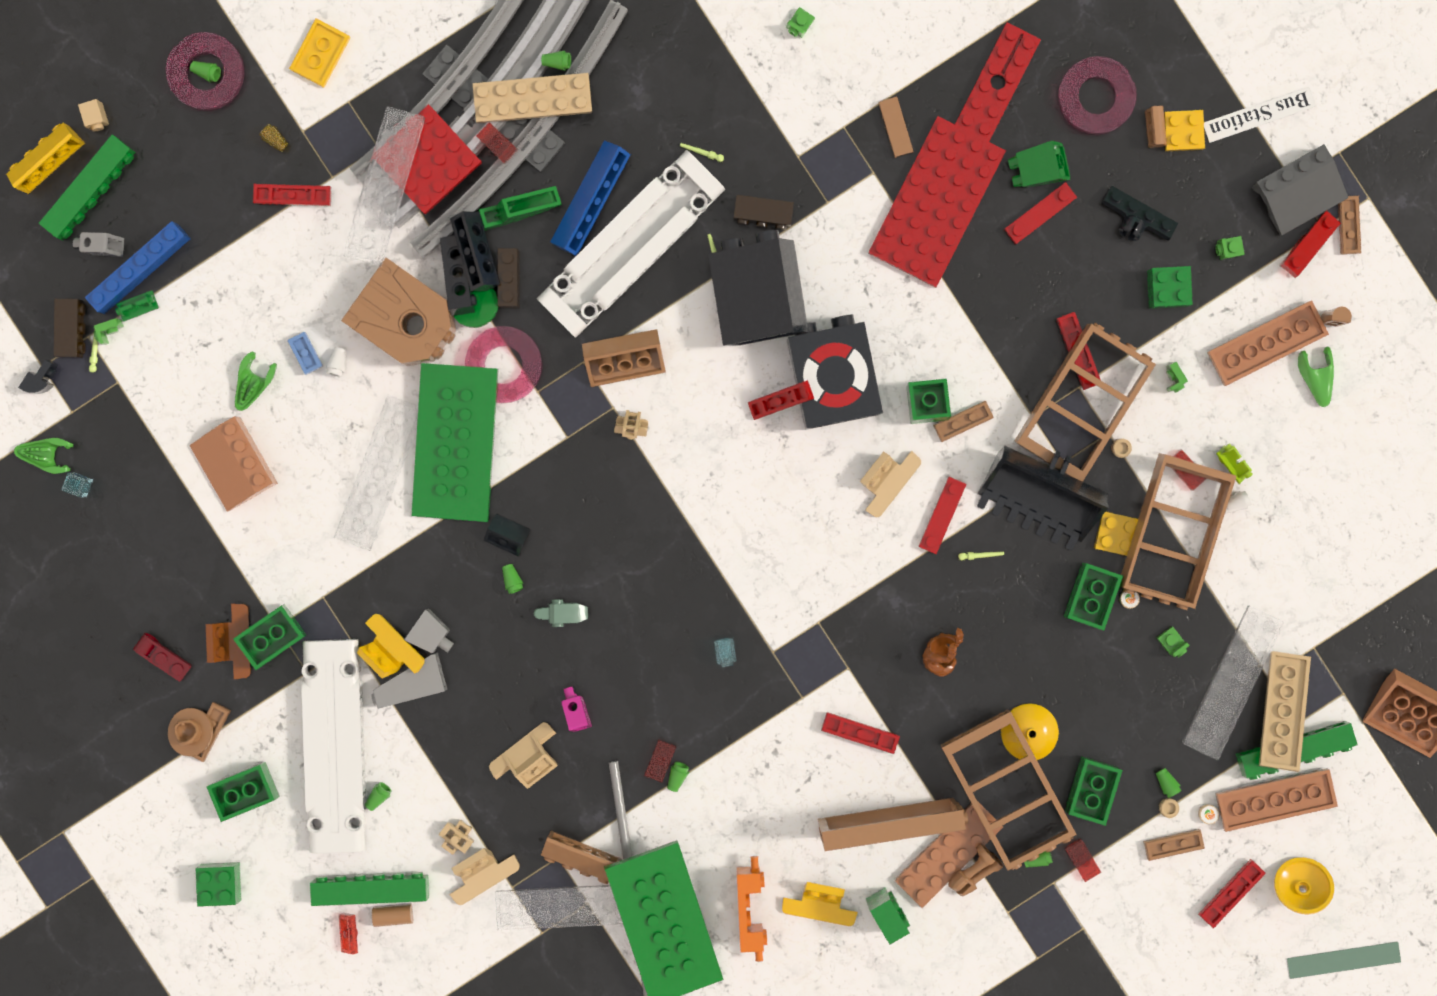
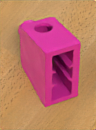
(577, 719)

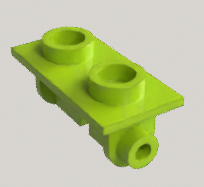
(1228, 456)

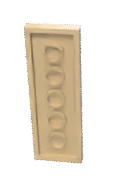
(532, 98)
(1284, 711)

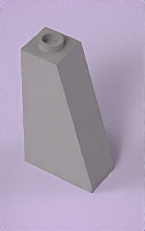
(411, 686)

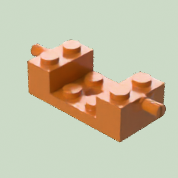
(752, 936)

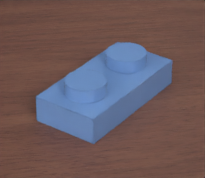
(305, 353)

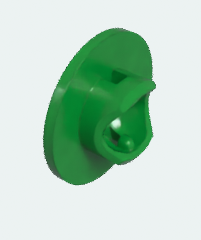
(484, 310)

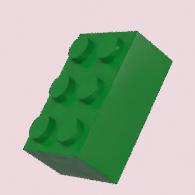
(1093, 596)
(269, 636)
(1093, 790)
(243, 791)
(888, 915)

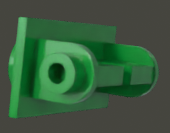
(137, 306)

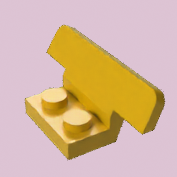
(388, 649)
(820, 904)

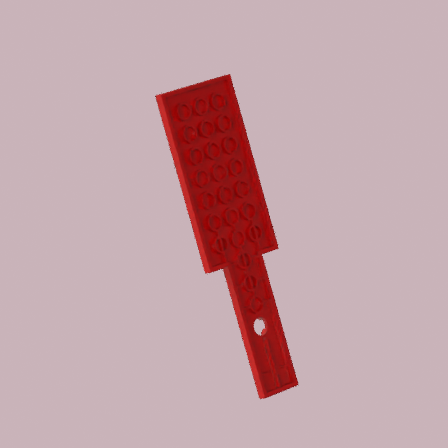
(952, 170)

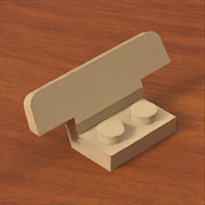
(887, 479)
(527, 757)
(481, 873)

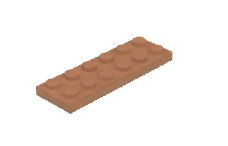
(1268, 343)
(1276, 800)
(944, 858)

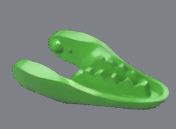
(1318, 380)
(250, 385)
(42, 454)

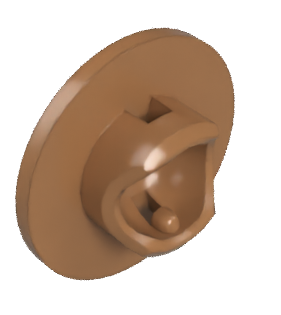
(190, 732)

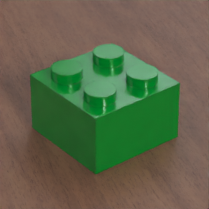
(1169, 287)
(928, 401)
(218, 884)

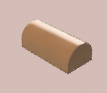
(1155, 127)
(1337, 316)
(392, 915)

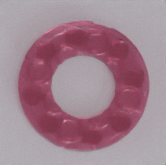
(181, 57)
(1102, 68)
(527, 350)

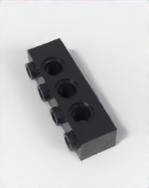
(474, 251)
(456, 304)

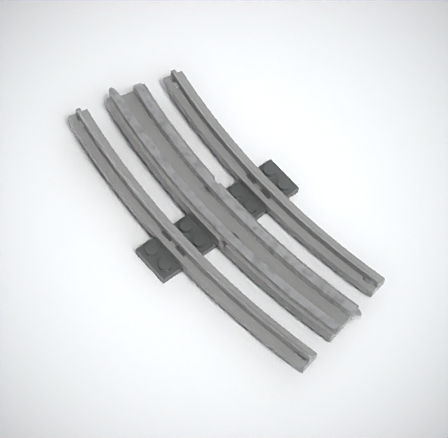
(532, 137)

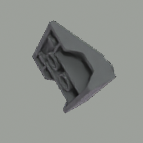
(1302, 190)

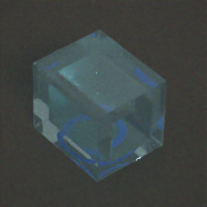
(77, 484)
(725, 651)

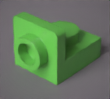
(800, 23)
(1229, 248)
(109, 327)
(1175, 373)
(1173, 642)

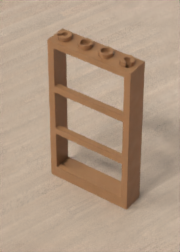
(1024, 441)
(1214, 524)
(976, 734)
(892, 824)

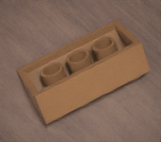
(623, 358)
(577, 856)

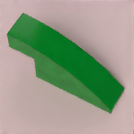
(519, 207)

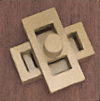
(631, 428)
(456, 837)

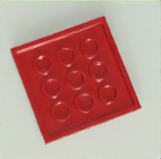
(438, 163)

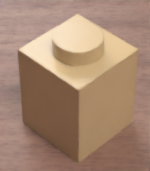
(93, 115)

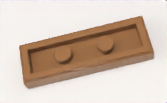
(895, 127)
(1350, 226)
(963, 421)
(218, 716)
(1174, 844)

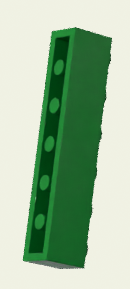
(87, 188)
(1315, 744)
(369, 889)

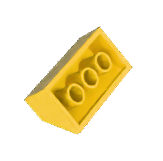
(44, 158)

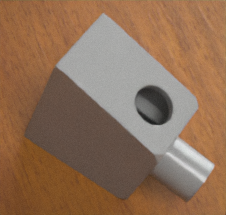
(99, 244)
(429, 633)

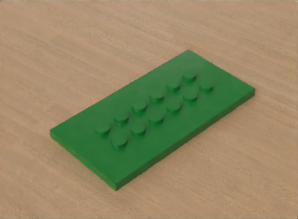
(454, 442)
(664, 921)

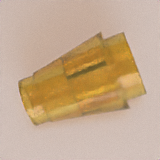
(273, 137)

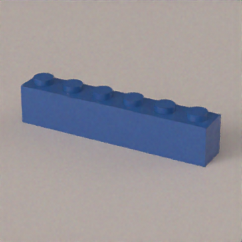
(590, 198)
(137, 268)

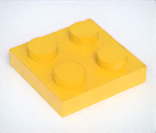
(1184, 130)
(1115, 533)

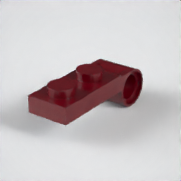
(161, 657)

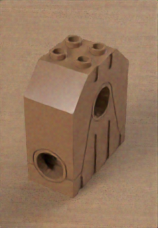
(388, 305)

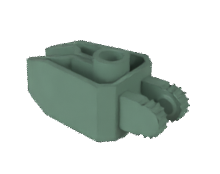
(559, 613)

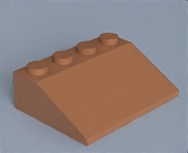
(233, 463)
(1406, 712)

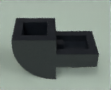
(38, 382)

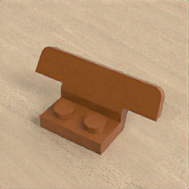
(221, 644)

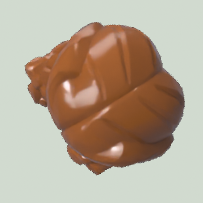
(938, 656)

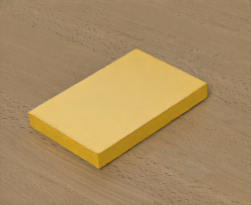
(319, 52)

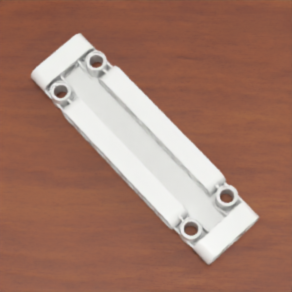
(631, 243)
(333, 746)

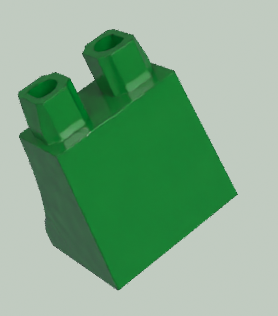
(1040, 165)

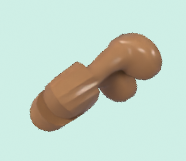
(965, 880)

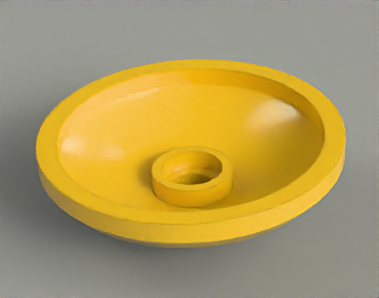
(1030, 718)
(1306, 874)

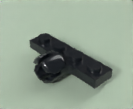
(1138, 216)

